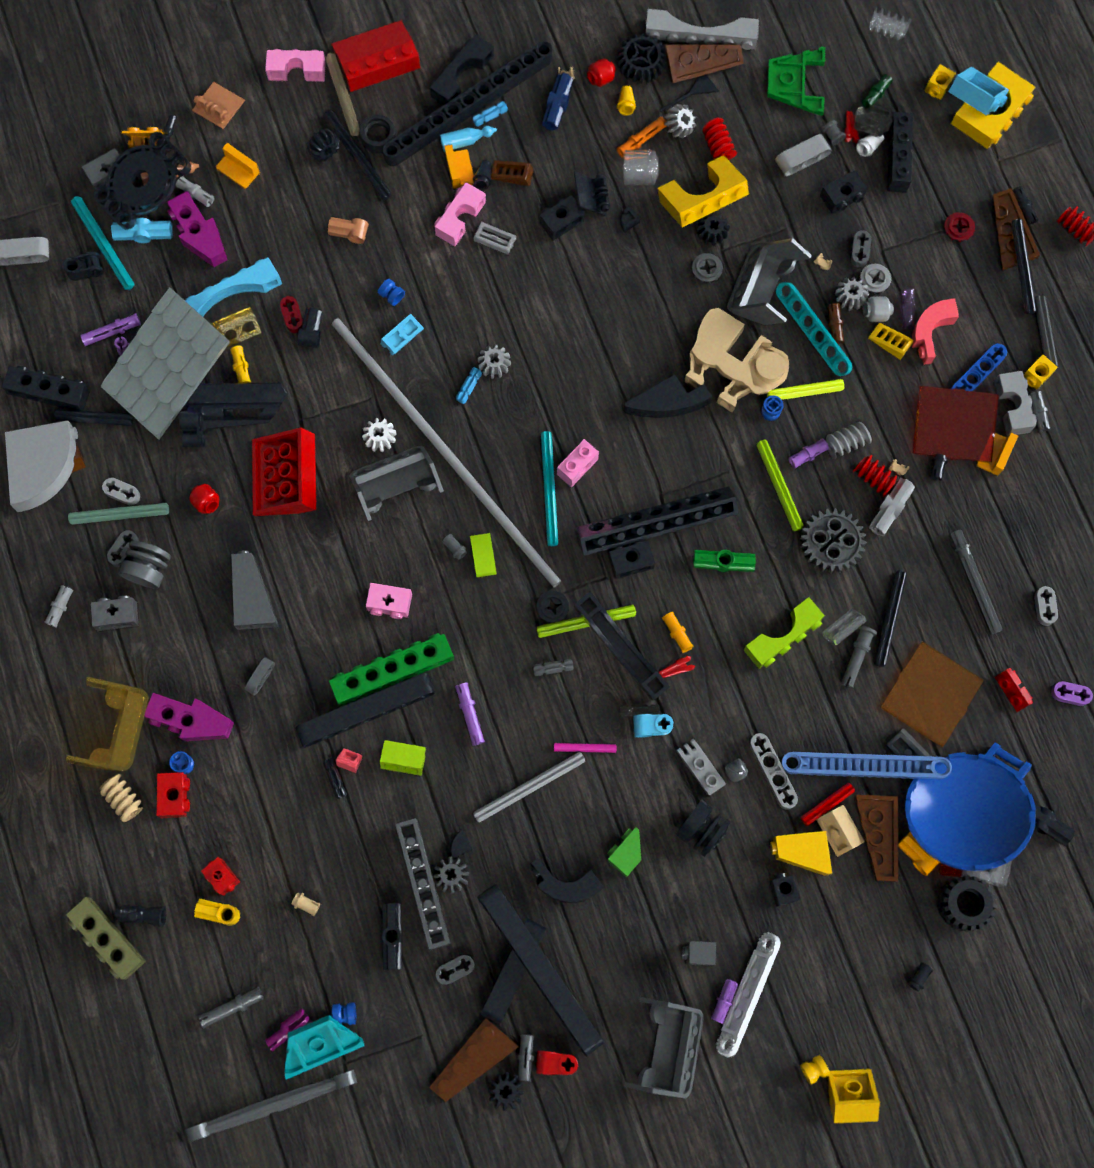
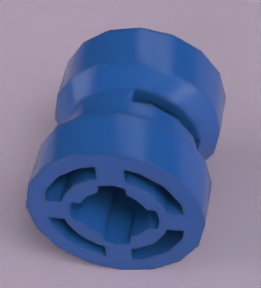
(391, 292)
(771, 412)
(178, 760)
(348, 1011)

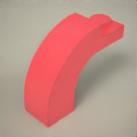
(936, 315)

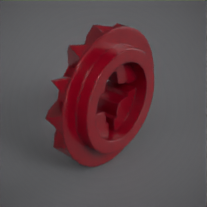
(965, 222)

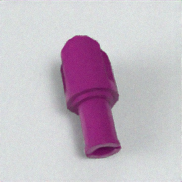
(292, 1023)

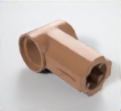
(353, 230)

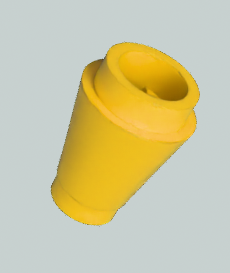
(626, 102)

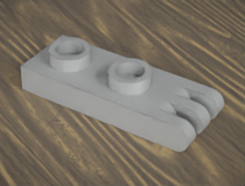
(701, 768)

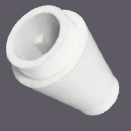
(868, 145)

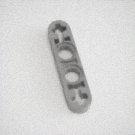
(777, 769)

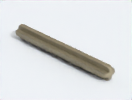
(343, 94)

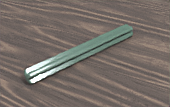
(118, 513)

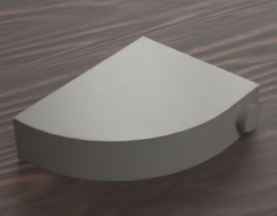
(39, 462)

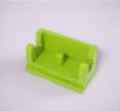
(402, 757)

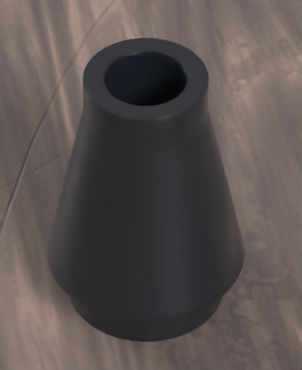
(482, 177)

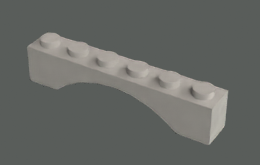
(668, 28)

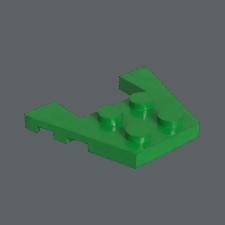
(787, 80)

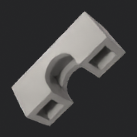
(1014, 387)

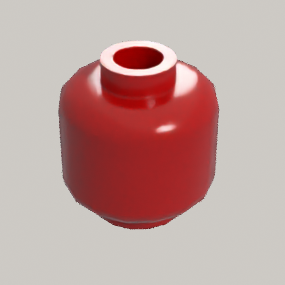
(601, 72)
(204, 498)

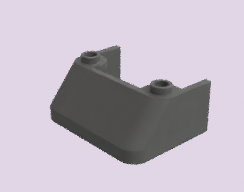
(759, 279)
(394, 476)
(674, 1050)

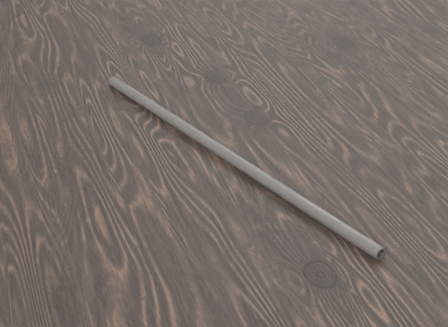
(446, 453)

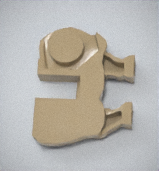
(758, 373)

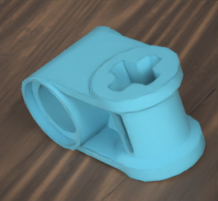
(647, 725)

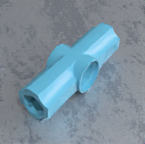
(143, 231)

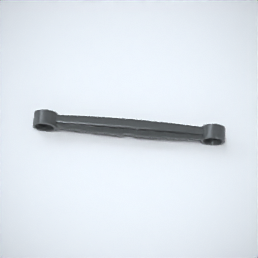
(265, 1107)

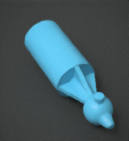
(465, 137)

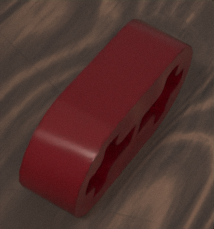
(288, 315)

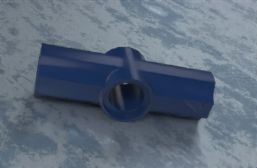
(557, 101)

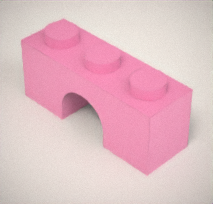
(282, 61)
(467, 200)

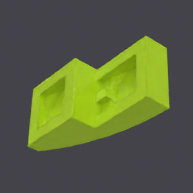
(483, 555)

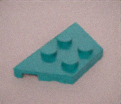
(318, 1044)

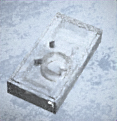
(844, 626)

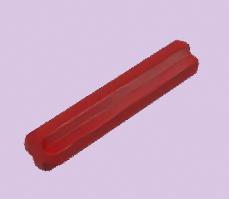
(827, 804)

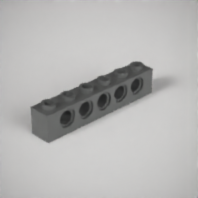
(423, 884)

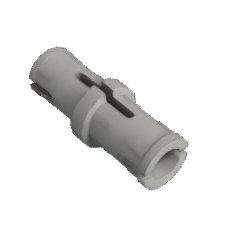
(195, 191)
(58, 606)

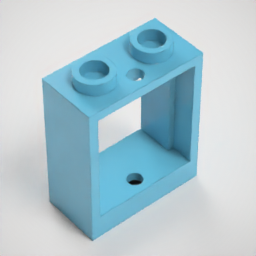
(979, 91)

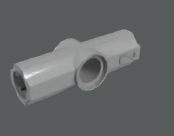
(892, 507)

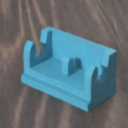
(401, 334)

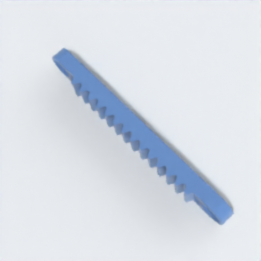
(866, 765)

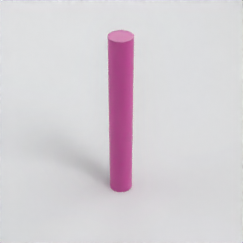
(570, 747)

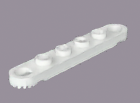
(748, 994)

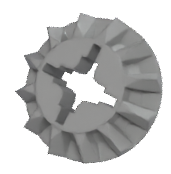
(872, 271)

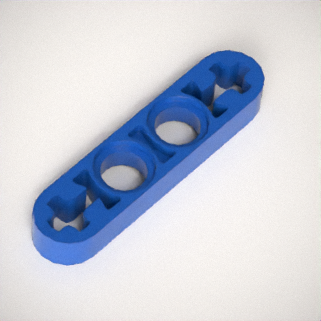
(980, 374)

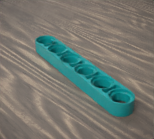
(811, 331)

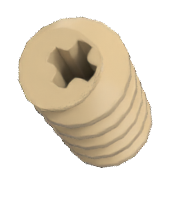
(120, 799)

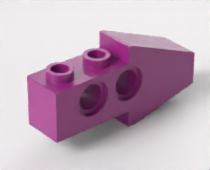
(207, 241)
(206, 723)

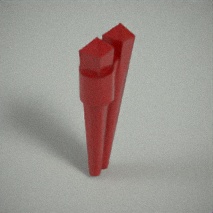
(849, 129)
(678, 667)

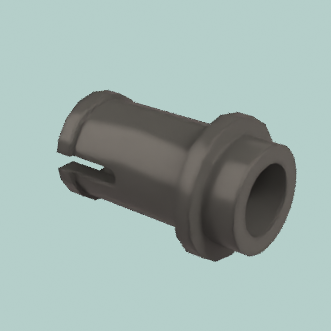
(454, 546)

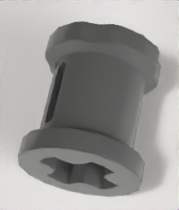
(833, 132)

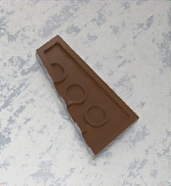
(697, 60)
(1005, 210)

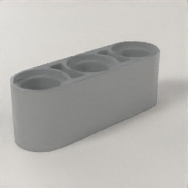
(803, 155)
(24, 251)

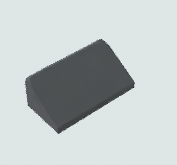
(906, 745)

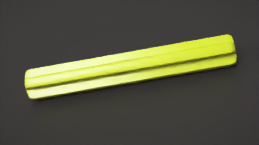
(808, 389)

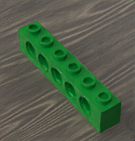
(385, 679)

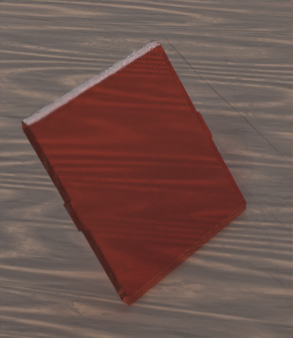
(955, 424)

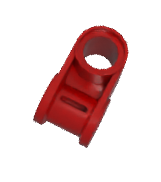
(551, 1063)

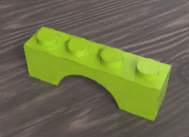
(764, 648)

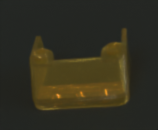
(132, 707)

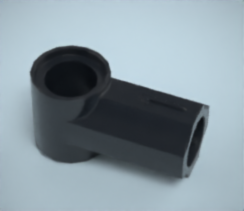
(310, 333)

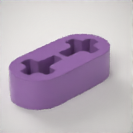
(1073, 689)

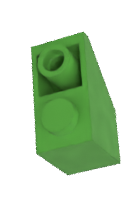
(628, 854)

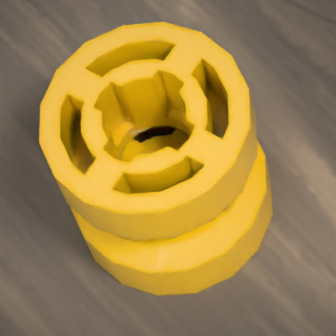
(815, 1069)

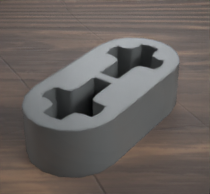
(856, 248)
(119, 547)
(259, 676)
(452, 965)

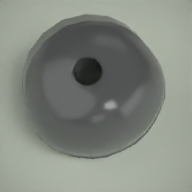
(736, 770)

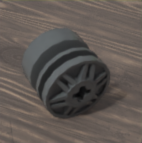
(145, 561)

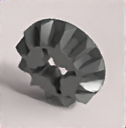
(712, 262)

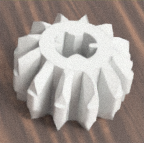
(377, 441)

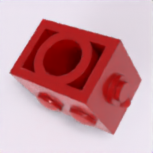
(222, 884)

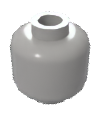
(878, 309)

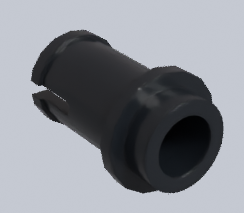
(938, 466)
(920, 976)

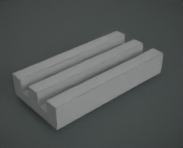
(491, 244)

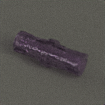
(908, 308)

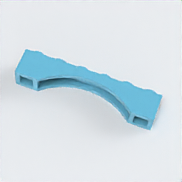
(256, 278)

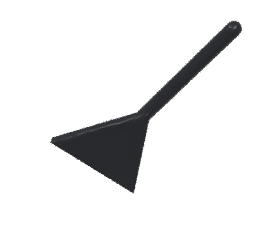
(702, 85)

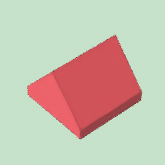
(349, 760)

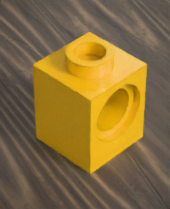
(941, 75)
(1043, 366)

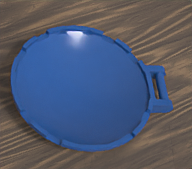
(975, 814)

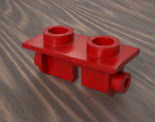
(1017, 696)

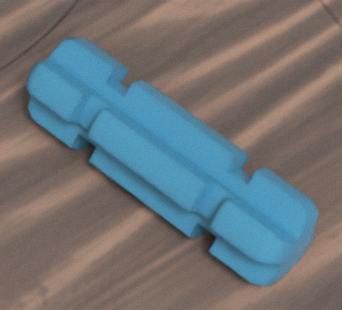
(489, 113)
(468, 385)

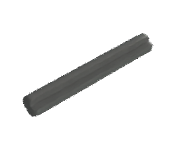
(1045, 329)

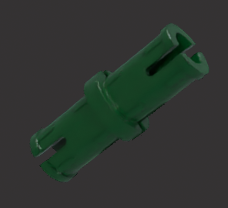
(877, 91)

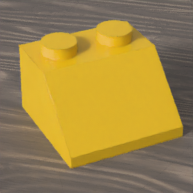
(853, 1096)

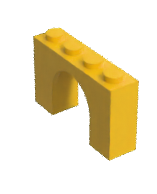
(987, 128)
(689, 208)

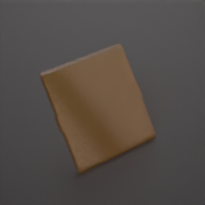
(932, 694)

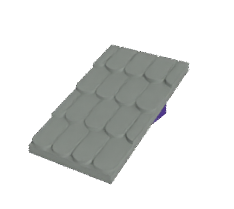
(164, 363)

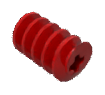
(718, 139)
(1078, 224)
(875, 474)

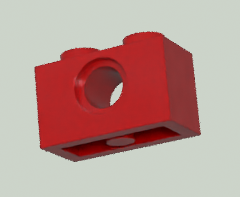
(165, 785)

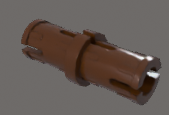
(836, 322)

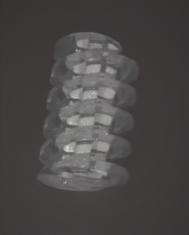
(889, 24)

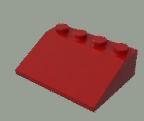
(376, 55)
(284, 473)

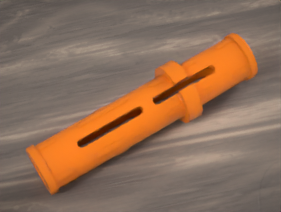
(637, 140)

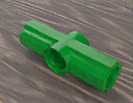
(737, 561)

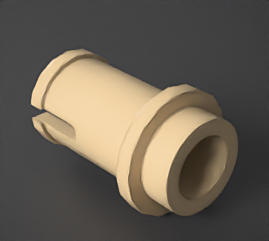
(305, 904)

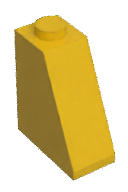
(804, 851)

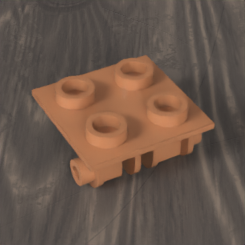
(217, 105)

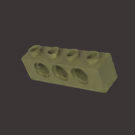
(103, 925)

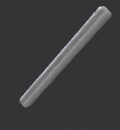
(529, 787)

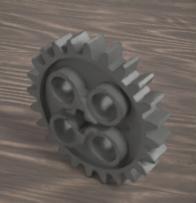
(845, 554)

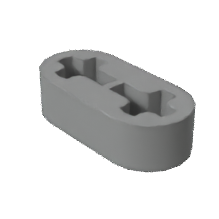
(123, 487)
(1050, 604)

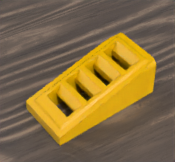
(899, 337)

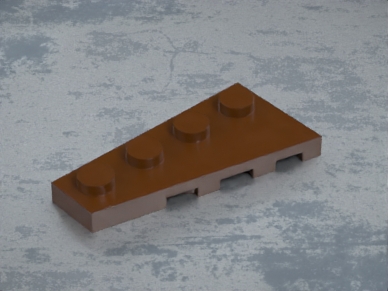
(880, 830)
(478, 1055)

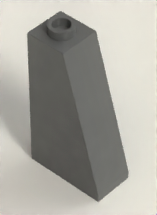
(250, 598)

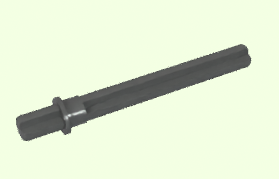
(976, 581)

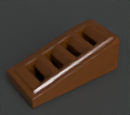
(525, 167)

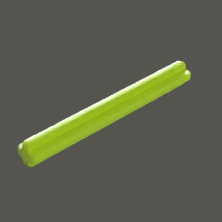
(780, 485)
(579, 622)

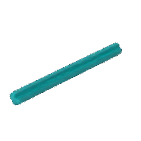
(102, 243)
(549, 489)

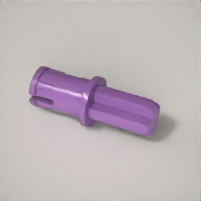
(724, 1001)

